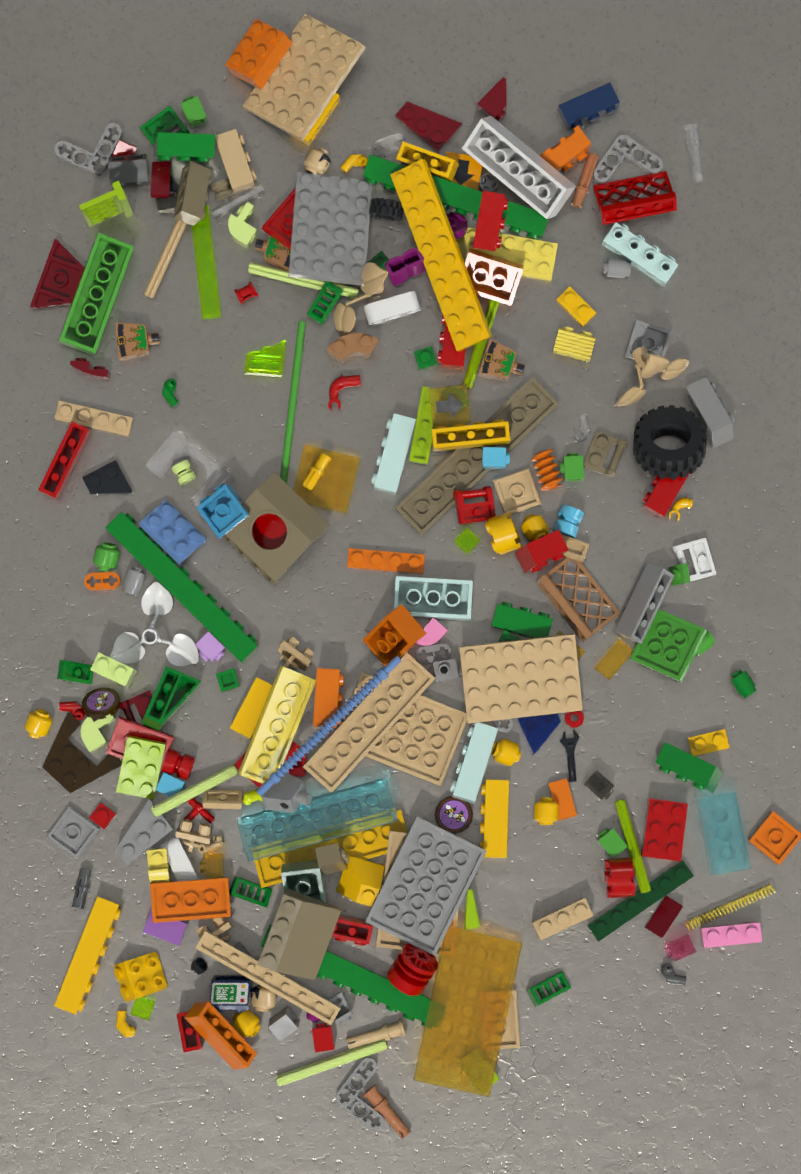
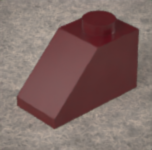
(494, 102)

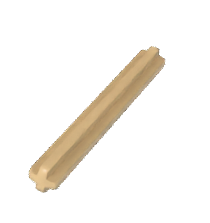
(165, 258)

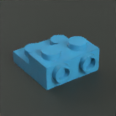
(222, 510)

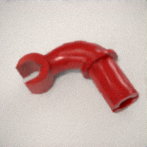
(341, 383)

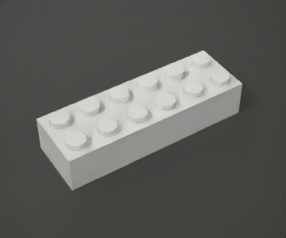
(518, 167)

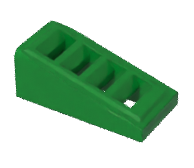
(311, 312)
(232, 891)
(534, 997)

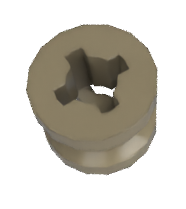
(222, 189)

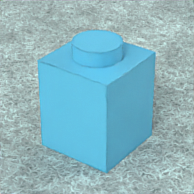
(495, 458)
(170, 785)

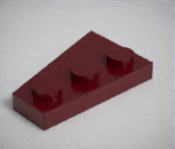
(428, 125)

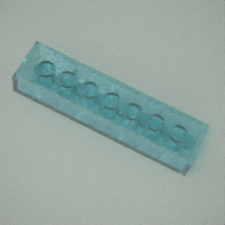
(324, 819)

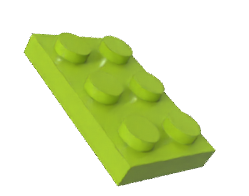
(140, 767)

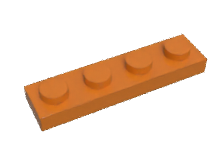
(385, 561)

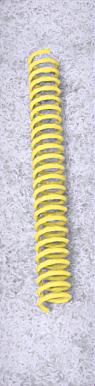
(730, 906)

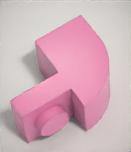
(434, 631)

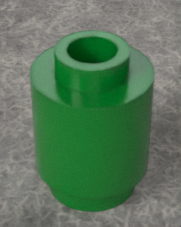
(743, 683)

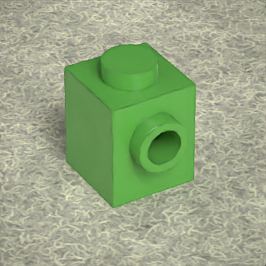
(572, 467)

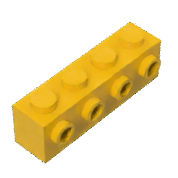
(470, 436)

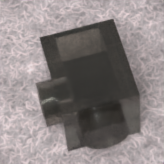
(599, 785)

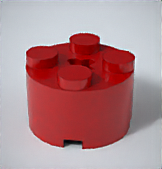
(619, 877)

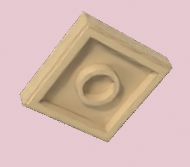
(517, 492)

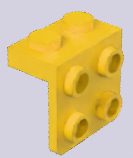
(140, 976)

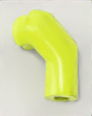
(251, 796)

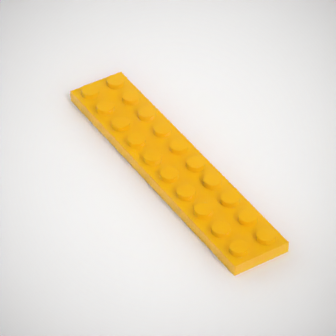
(441, 255)

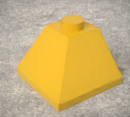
(361, 880)

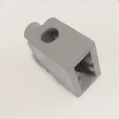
(286, 795)

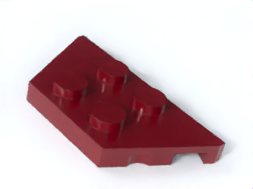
(58, 279)

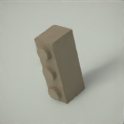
(192, 193)

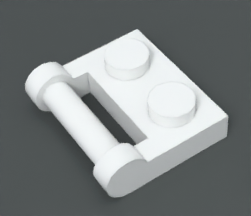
(700, 558)

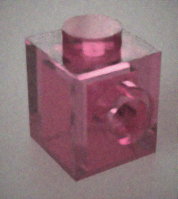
(679, 947)

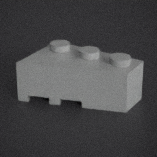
(711, 411)
(143, 834)

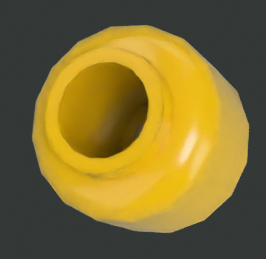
(534, 527)
(38, 723)
(506, 752)
(546, 811)
(246, 1023)

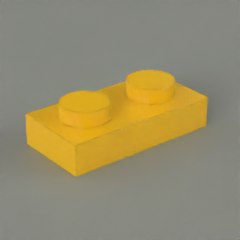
(576, 306)
(708, 742)

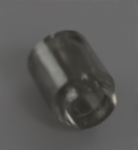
(167, 204)

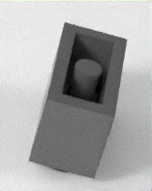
(128, 169)

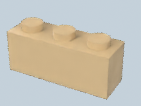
(235, 160)
(562, 918)

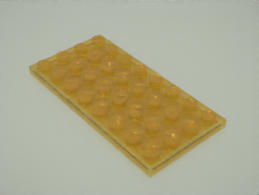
(467, 1011)

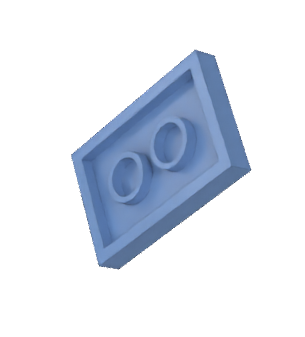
(172, 532)

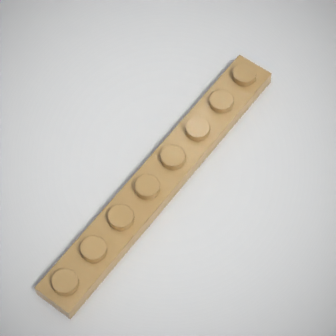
(267, 978)

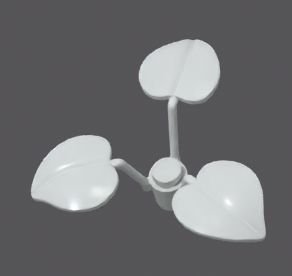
(128, 647)

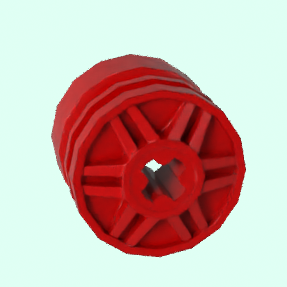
(412, 970)

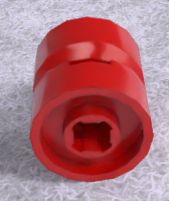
(178, 764)

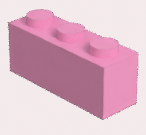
(730, 934)

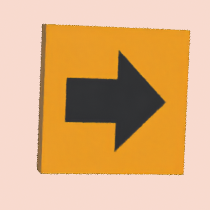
(468, 171)

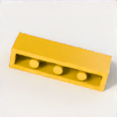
(495, 818)

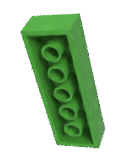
(95, 294)

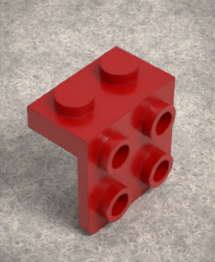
(269, 531)

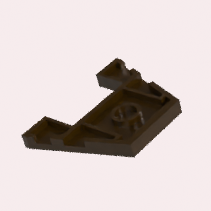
(72, 766)

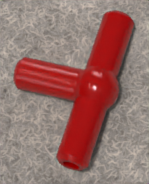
(198, 809)

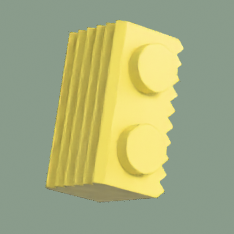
(574, 344)

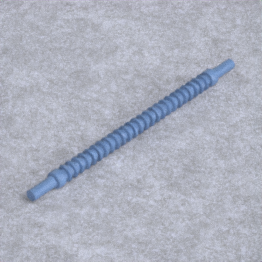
(275, 777)

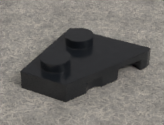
(107, 480)

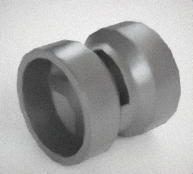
(488, 180)

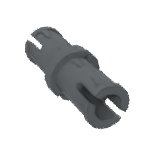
(81, 888)

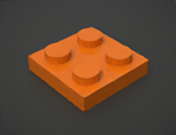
(775, 838)

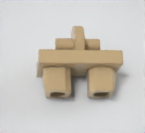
(293, 657)
(201, 836)
(221, 925)

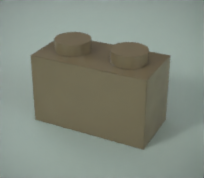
(332, 858)

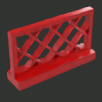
(637, 206)

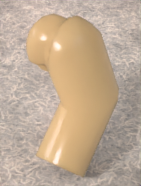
(208, 848)

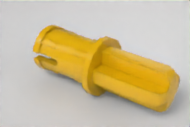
(316, 471)

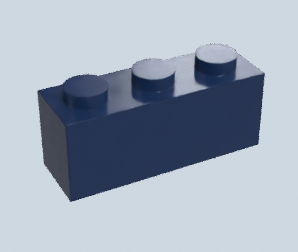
(589, 106)

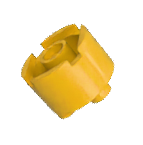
(503, 533)

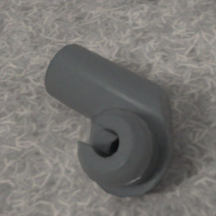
(670, 975)

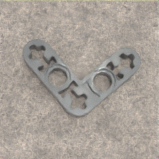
(621, 153)
(91, 158)
(354, 1099)

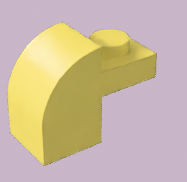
(158, 866)

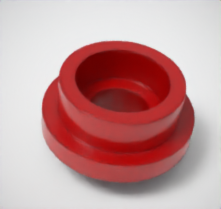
(569, 722)

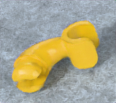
(680, 503)

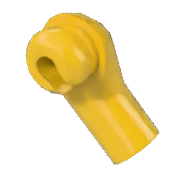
(354, 160)
(122, 1026)

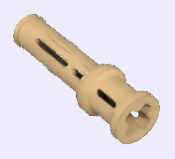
(386, 1032)

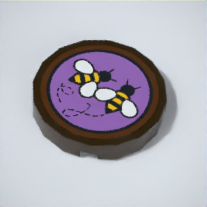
(101, 702)
(453, 815)

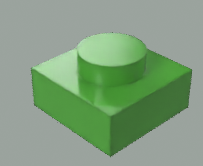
(680, 573)

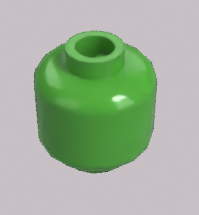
(106, 556)

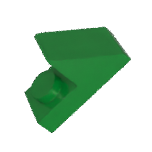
(75, 672)

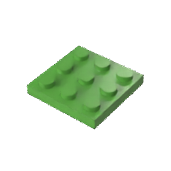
(669, 645)

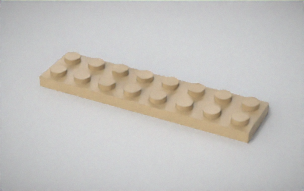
(369, 723)

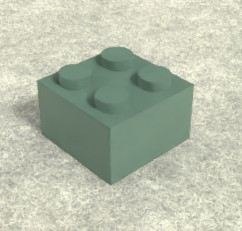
(304, 878)

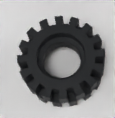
(386, 209)

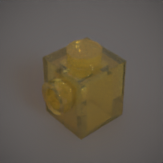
(212, 865)

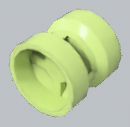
(184, 472)

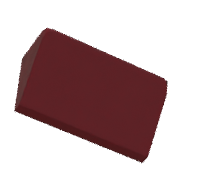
(664, 917)

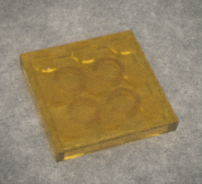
(336, 485)

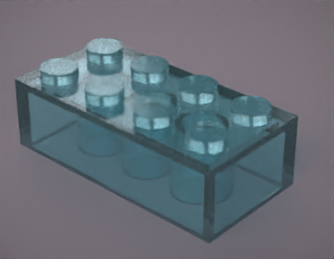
(722, 833)

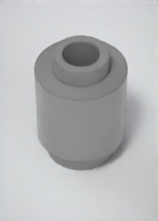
(616, 268)
(133, 581)

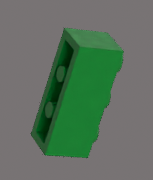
(521, 621)

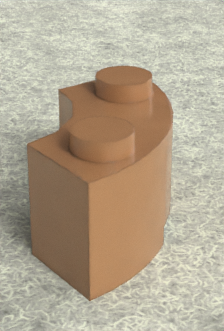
(352, 345)

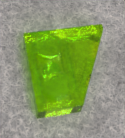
(267, 361)

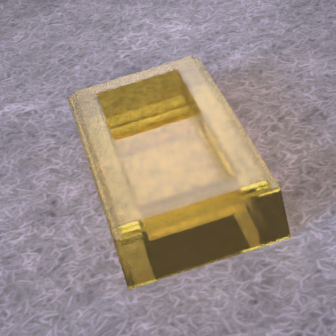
(614, 659)

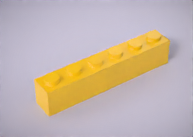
(87, 955)

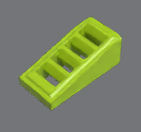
(471, 914)

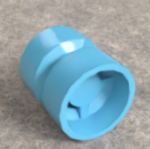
(568, 520)

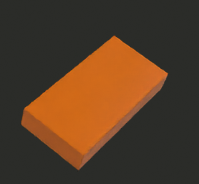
(562, 795)

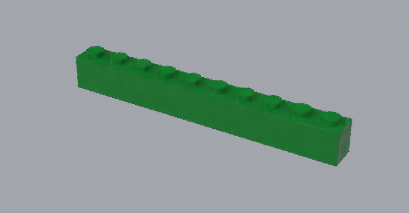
(461, 198)
(181, 587)
(370, 984)

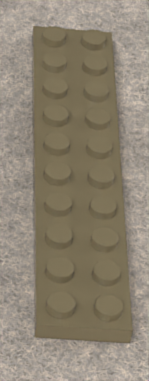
(464, 466)

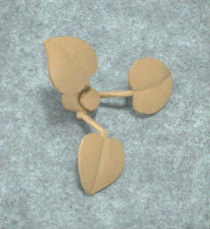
(373, 282)
(650, 366)

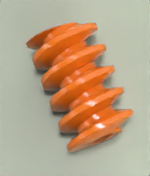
(546, 470)

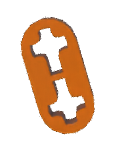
(102, 576)

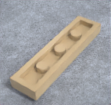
(94, 418)

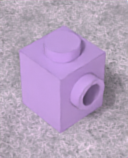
(210, 648)

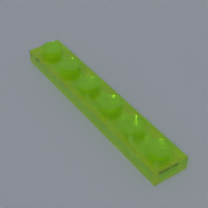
(206, 268)

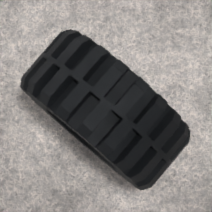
(669, 422)

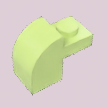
(238, 227)
(92, 734)

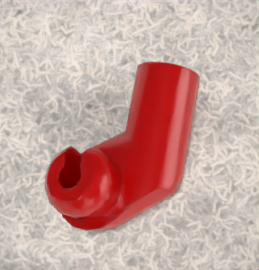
(74, 707)

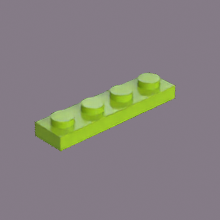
(422, 434)

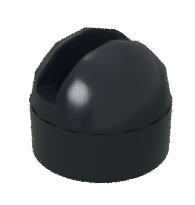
(199, 966)

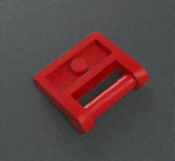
(475, 511)

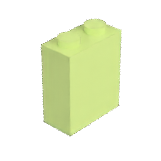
(113, 670)

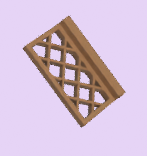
(564, 606)

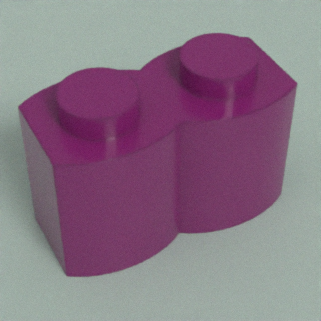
(405, 266)

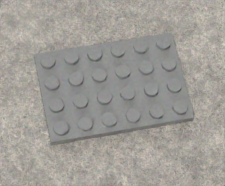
(330, 228)
(425, 885)

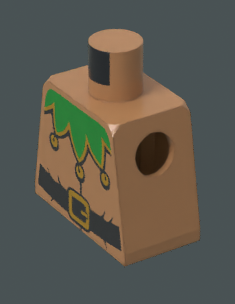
(274, 253)
(134, 340)
(499, 362)

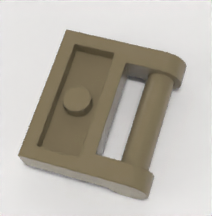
(598, 452)

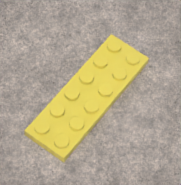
(534, 254)
(277, 724)

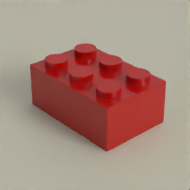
(664, 829)

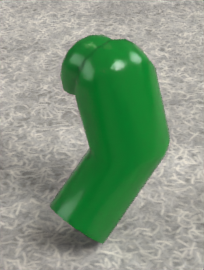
(168, 392)

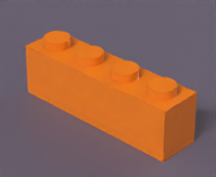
(220, 1035)

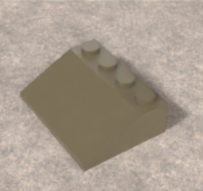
(299, 935)

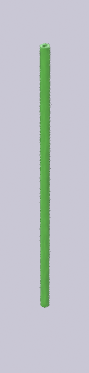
(292, 401)

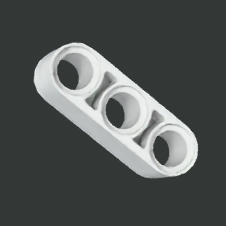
(392, 308)
(179, 860)

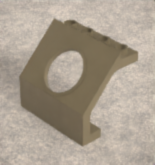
(302, 525)

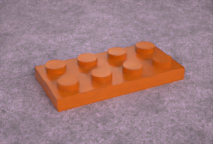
(190, 900)

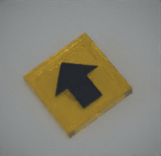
(449, 405)

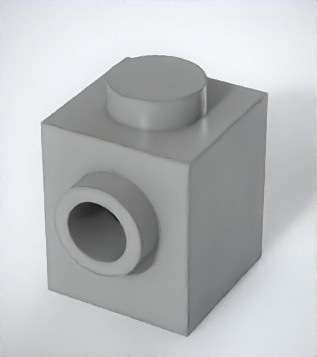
(444, 670)
(283, 1024)

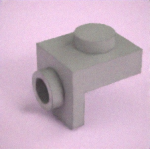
(345, 1011)

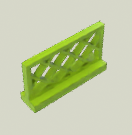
(106, 206)

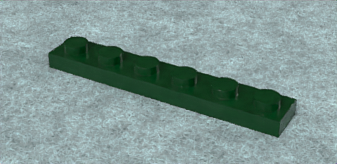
(636, 904)

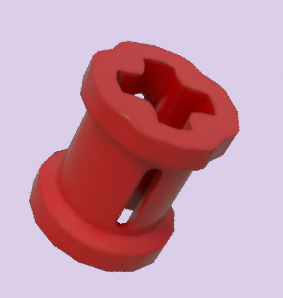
(246, 292)

